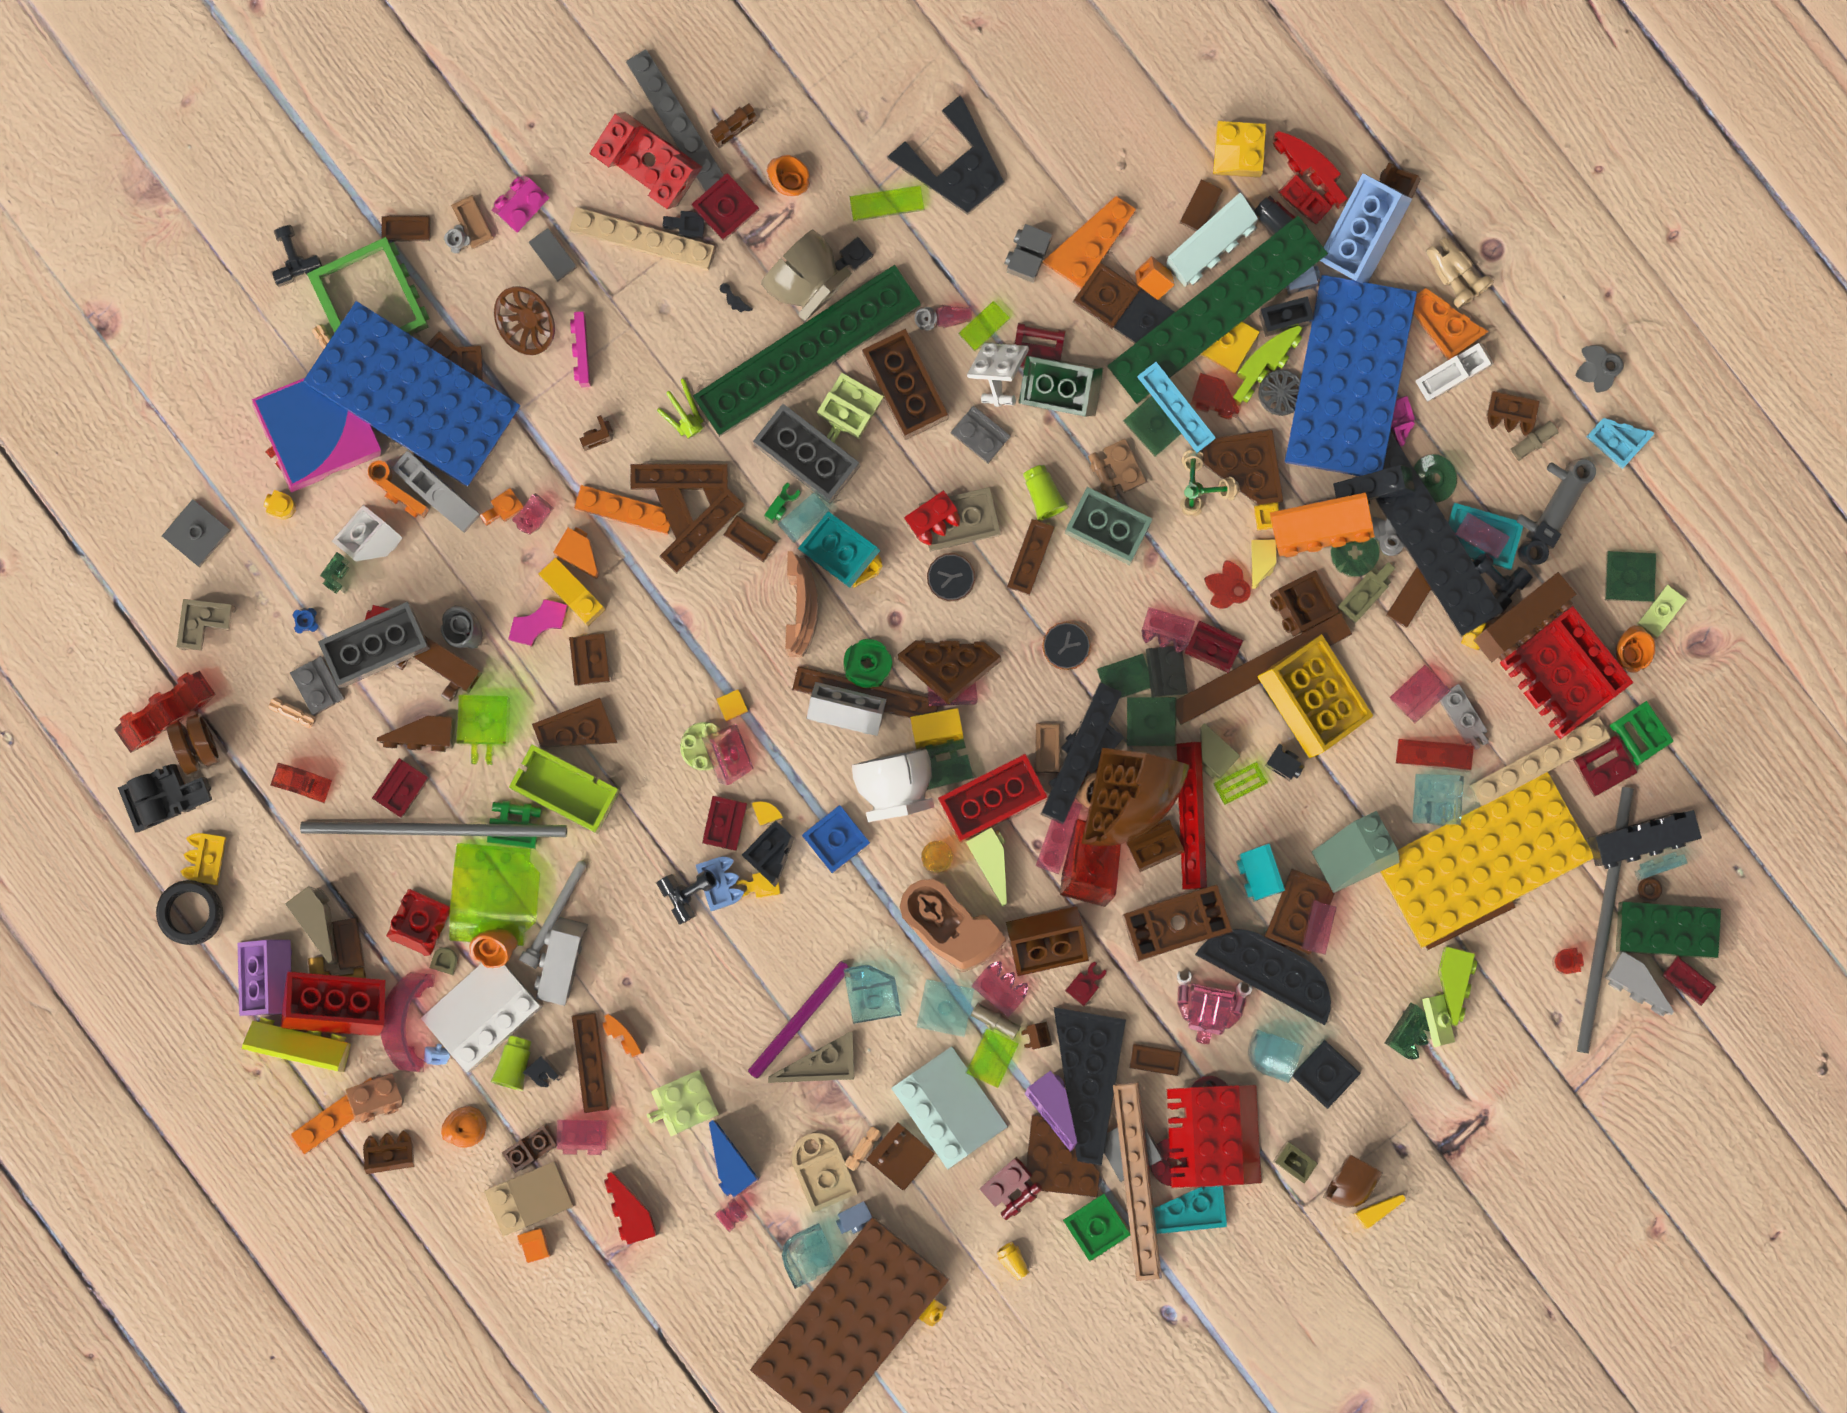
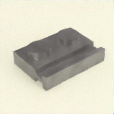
(980, 434)
(317, 685)

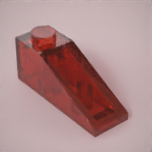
(1435, 755)

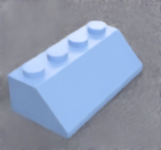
(1365, 228)

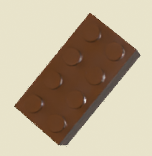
(905, 384)
(1526, 618)

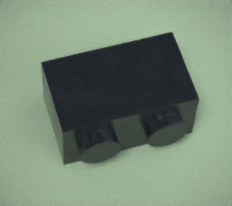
(1285, 316)

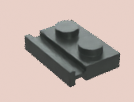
(1166, 671)

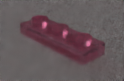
(1057, 841)

